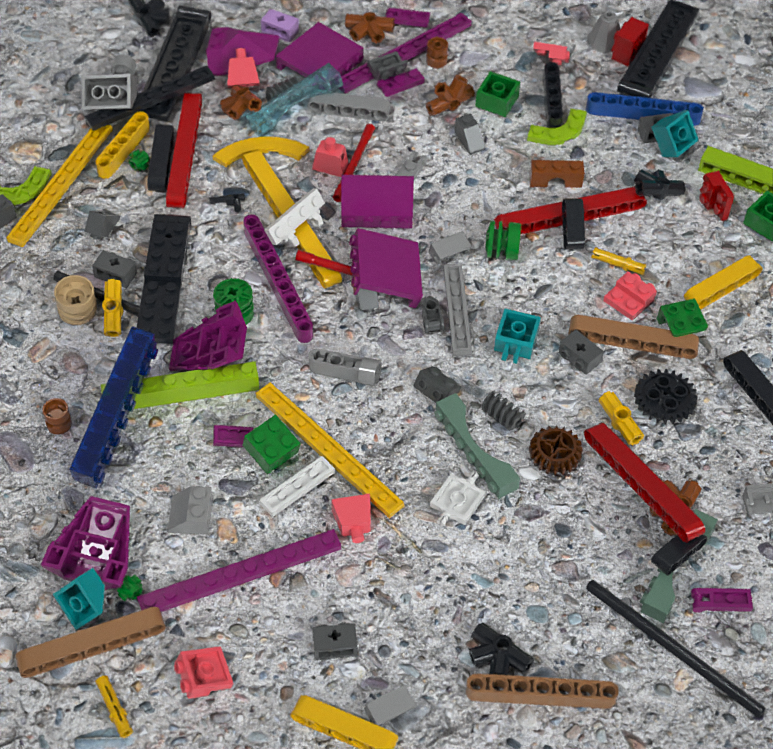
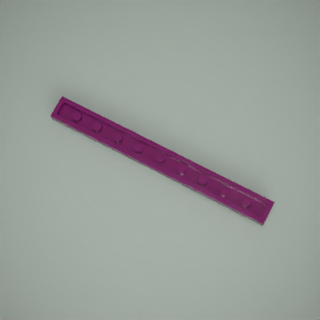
(408, 49)
(241, 572)

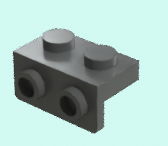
(387, 65)
(435, 384)

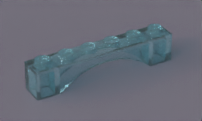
(320, 82)

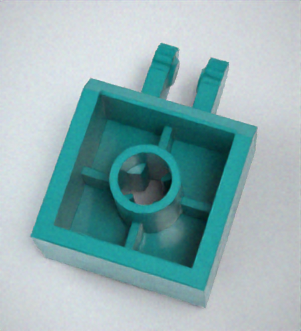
(517, 334)

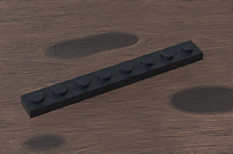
(152, 97)

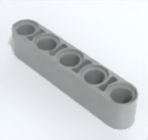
(350, 106)

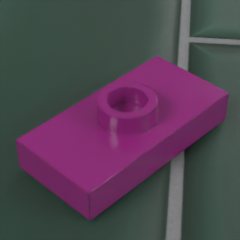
(229, 435)

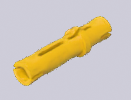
(625, 263)
(121, 724)

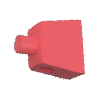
(242, 70)
(330, 158)
(352, 516)

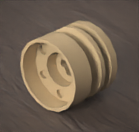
(75, 299)

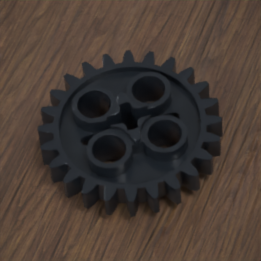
(665, 390)

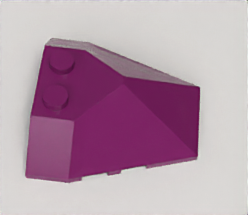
(226, 40)
(212, 343)
(93, 540)

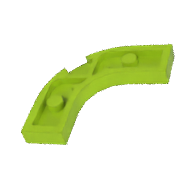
(557, 136)
(30, 188)

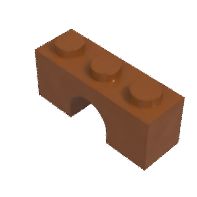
(544, 170)

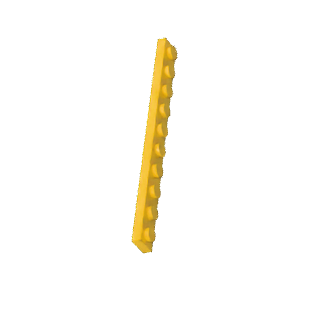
(58, 186)
(332, 451)

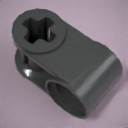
(432, 315)

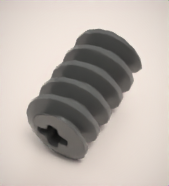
(276, 89)
(501, 412)

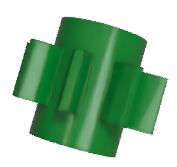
(139, 160)
(130, 588)

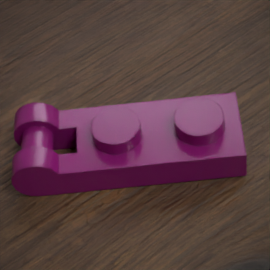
(409, 17)
(400, 82)
(721, 599)

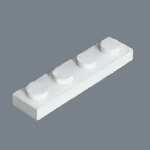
(297, 486)

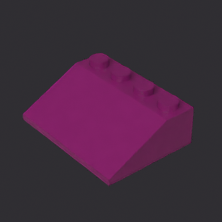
(377, 201)

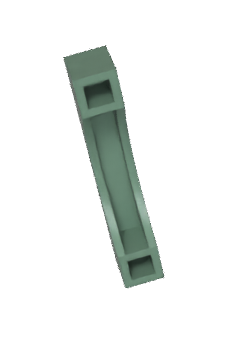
(498, 474)
(661, 597)

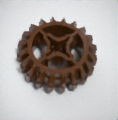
(565, 456)

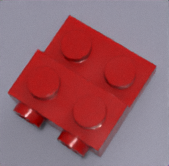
(716, 194)

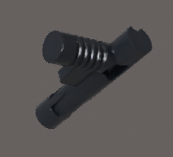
(233, 199)

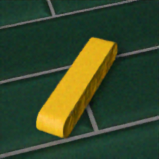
(122, 145)
(724, 281)
(342, 725)

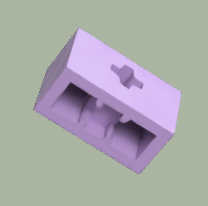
(280, 24)

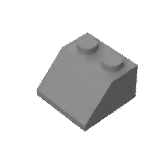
(191, 511)

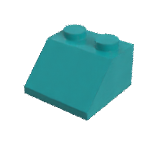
(675, 134)
(82, 598)

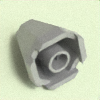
(603, 32)

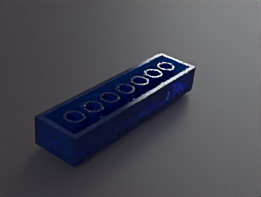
(114, 407)

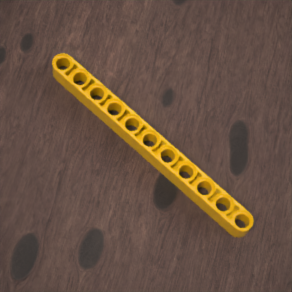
(280, 202)

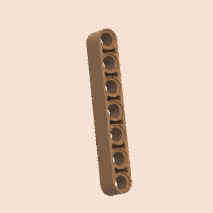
(635, 336)
(89, 642)
(550, 685)

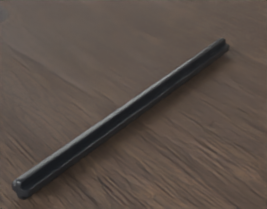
(676, 649)

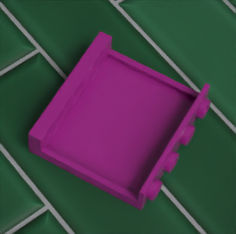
(317, 48)
(386, 265)

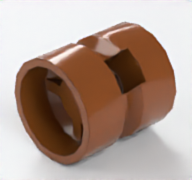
(437, 52)
(57, 416)

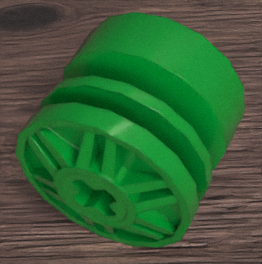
(503, 240)
(235, 290)

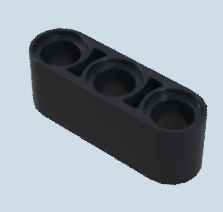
(573, 223)
(676, 553)

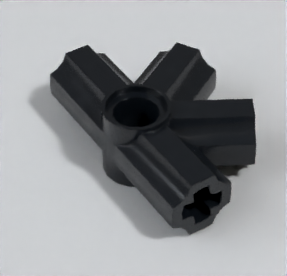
(150, 15)
(657, 185)
(499, 659)

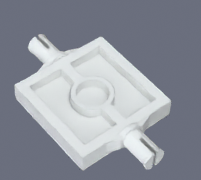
(457, 499)

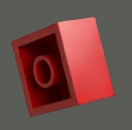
(629, 40)

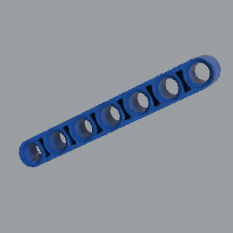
(636, 107)

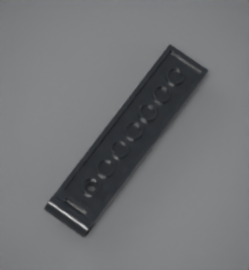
(658, 50)
(177, 54)
(164, 276)

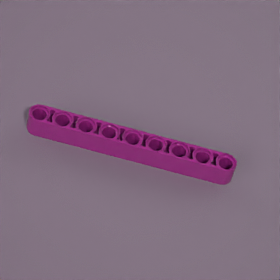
(278, 279)

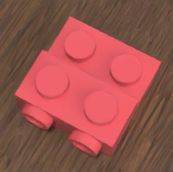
(557, 53)
(630, 295)
(203, 671)

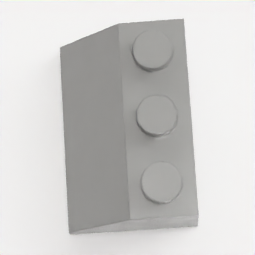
(108, 91)

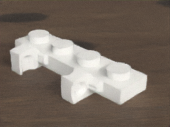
(305, 209)

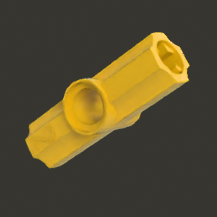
(112, 298)
(621, 418)

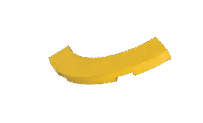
(275, 144)

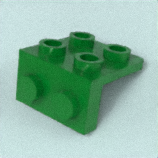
(682, 317)

